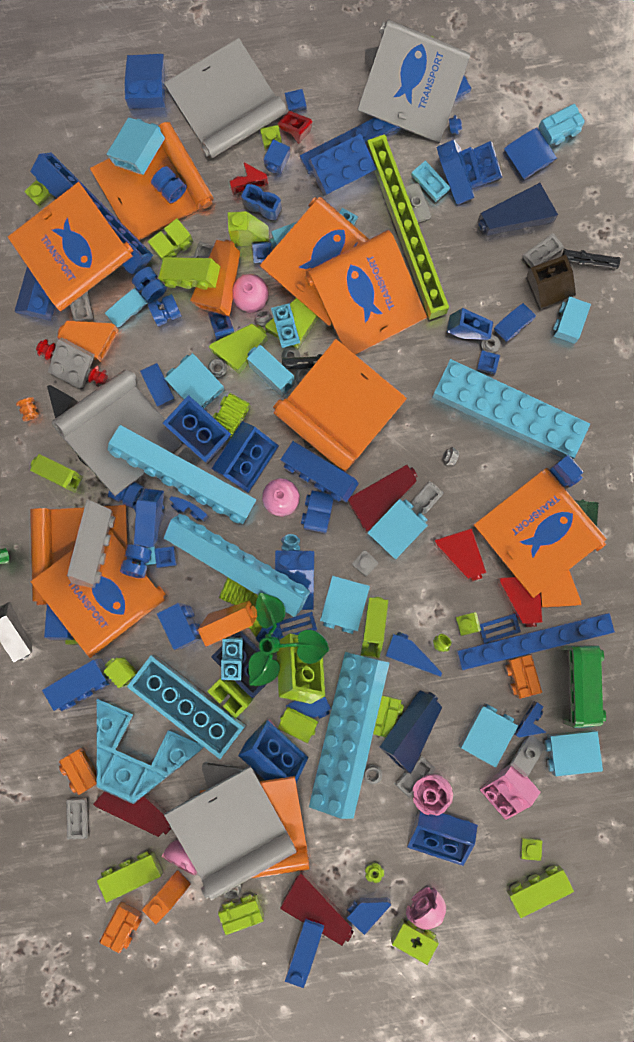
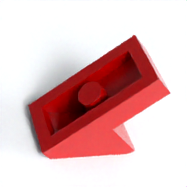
(296, 124)
(253, 177)

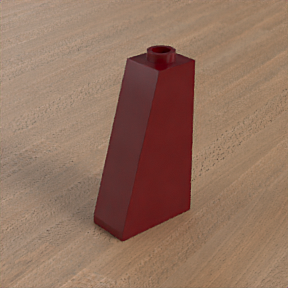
(377, 499)
(143, 813)
(309, 902)

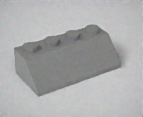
(90, 545)

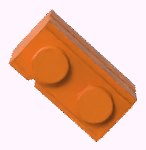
(523, 676)
(79, 771)
(120, 927)

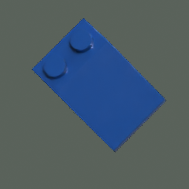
(145, 81)
(298, 568)

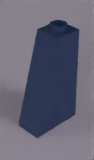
(520, 211)
(411, 731)

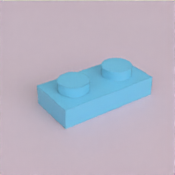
(430, 181)

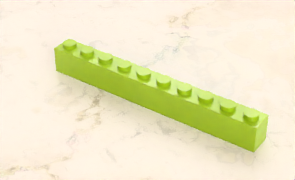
(407, 228)

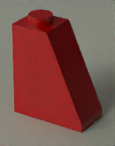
(462, 553)
(526, 608)

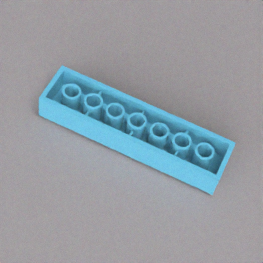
(511, 410)
(349, 736)

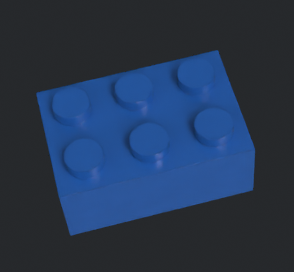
(342, 164)
(180, 625)
(77, 685)

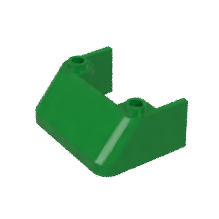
(585, 686)

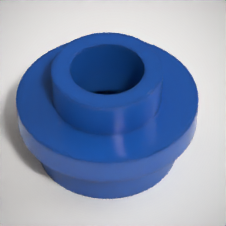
(455, 124)

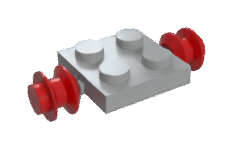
(71, 363)

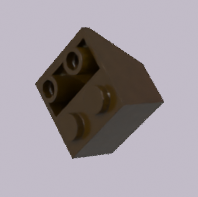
(552, 281)

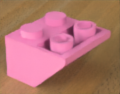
(510, 792)

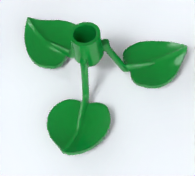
(310, 644)

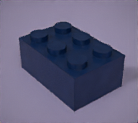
(249, 649)

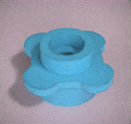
(290, 543)

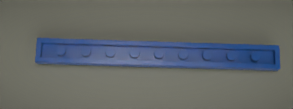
(368, 130)

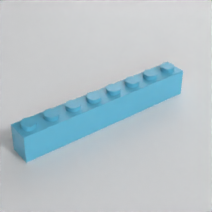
(180, 474)
(235, 563)

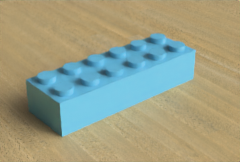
(186, 706)

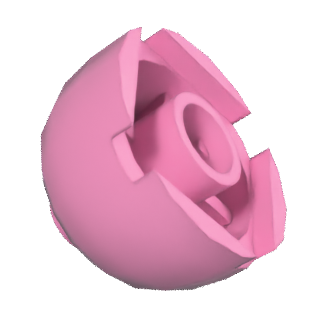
(250, 293)
(280, 497)
(432, 794)
(176, 854)
(427, 909)

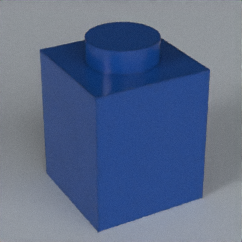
(276, 157)

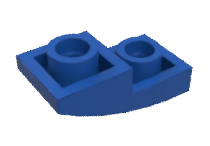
(514, 322)
(157, 384)
(184, 506)

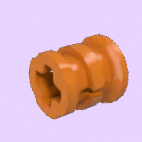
(27, 409)

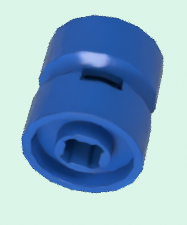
(167, 183)
(147, 282)
(164, 310)
(128, 495)
(139, 555)

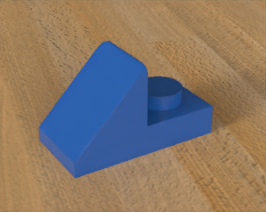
(221, 325)
(526, 726)

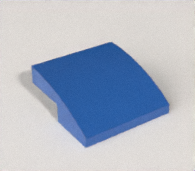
(530, 153)
(482, 164)

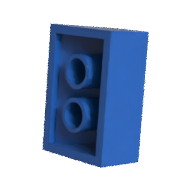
(33, 299)
(197, 429)
(245, 456)
(272, 754)
(443, 837)

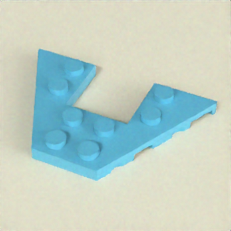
(125, 775)

